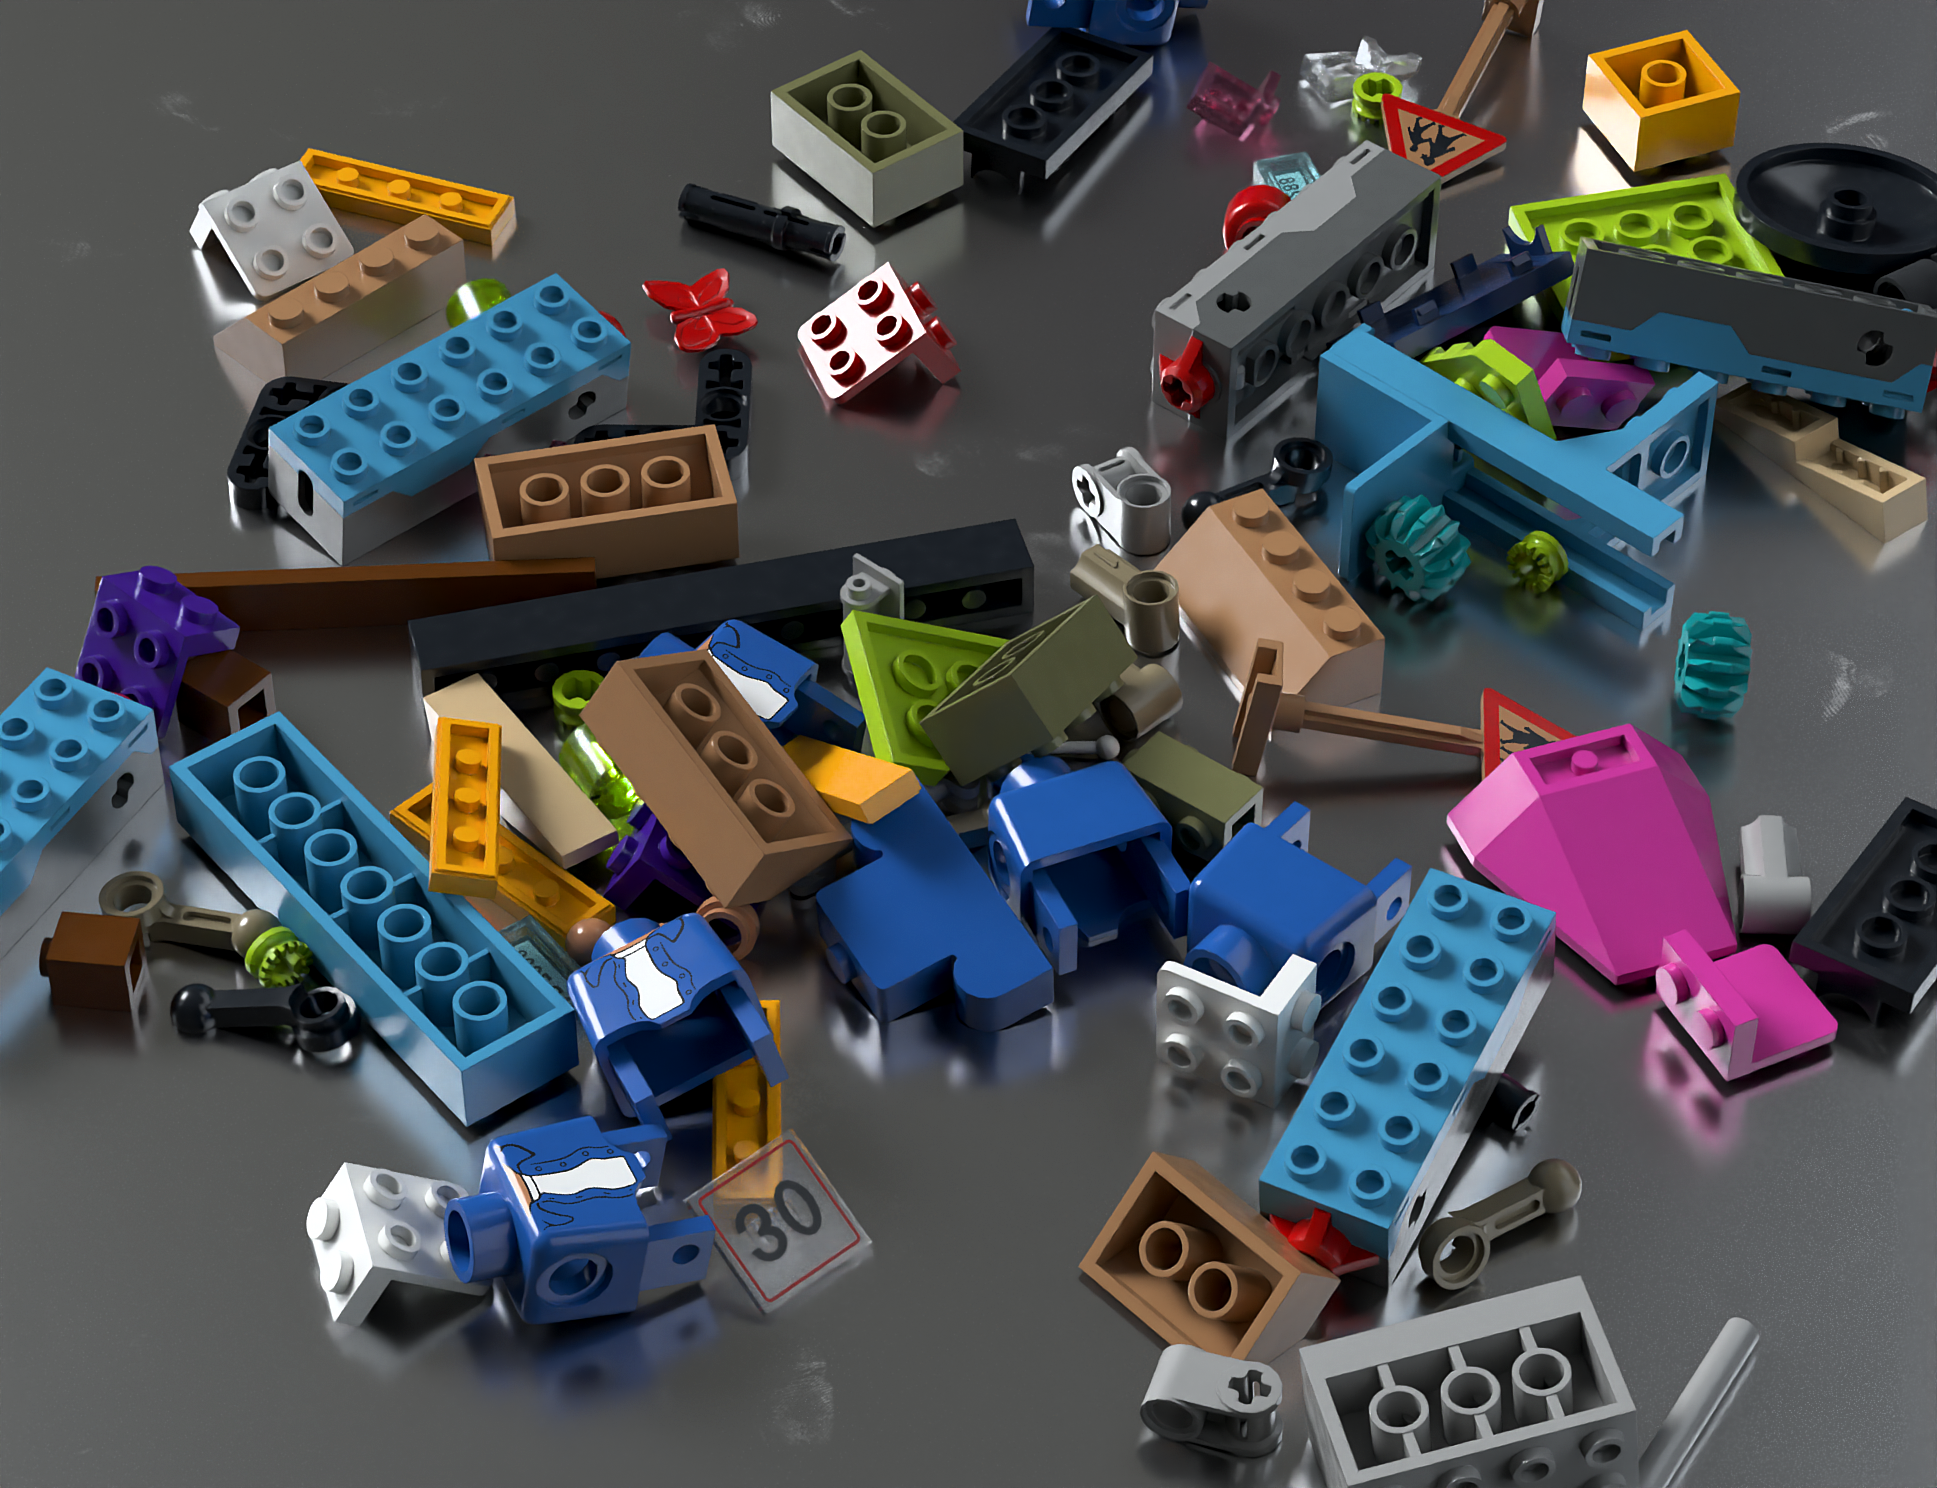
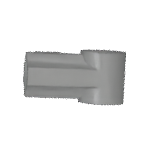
(1771, 888)

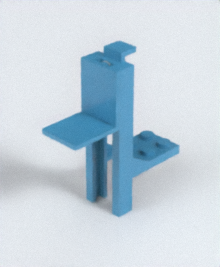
(1408, 435)

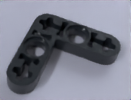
(711, 398)
(275, 403)

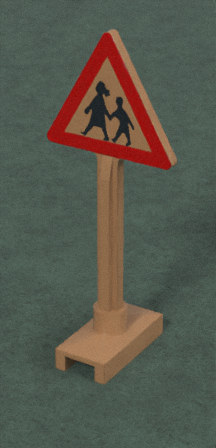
(1438, 136)
(1263, 707)

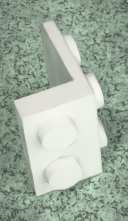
(273, 230)
(1235, 1036)
(380, 1230)

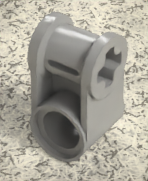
(1127, 501)
(1208, 1396)

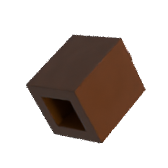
(224, 694)
(94, 961)

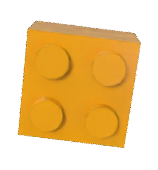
(1661, 100)

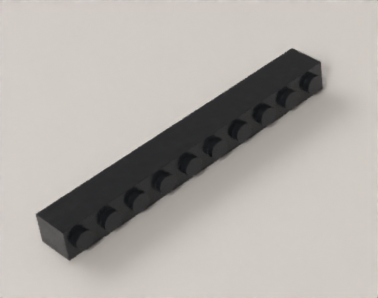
(793, 599)

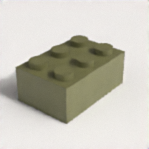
(867, 138)
(1030, 693)

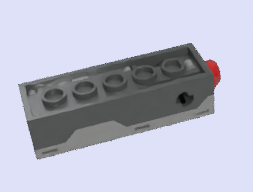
(1291, 287)

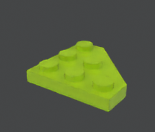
(1495, 377)
(902, 676)

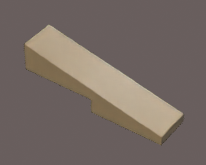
(1808, 446)
(533, 788)

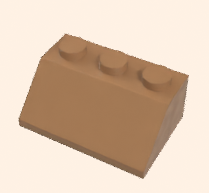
(1206, 1265)

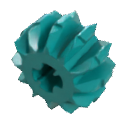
(1418, 547)
(1712, 665)

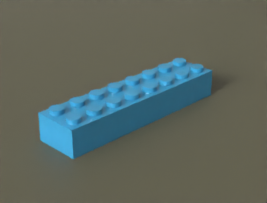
(358, 896)

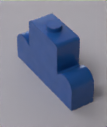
(929, 922)

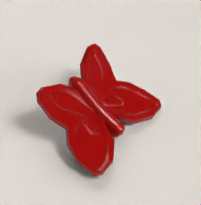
(701, 310)

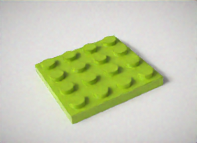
(1673, 217)

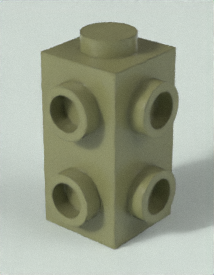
(1195, 794)

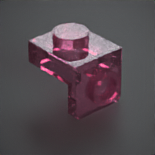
(1232, 103)

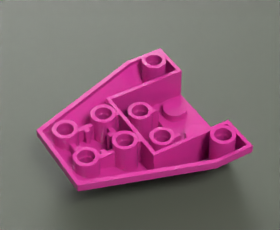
(1607, 839)

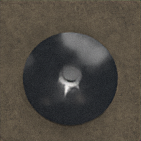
(1839, 206)

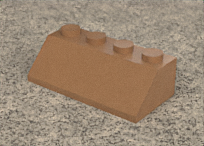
(351, 305)
(620, 500)
(1256, 577)
(713, 775)

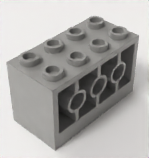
(1475, 1399)

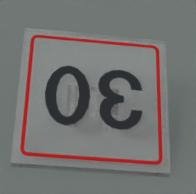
(778, 1221)

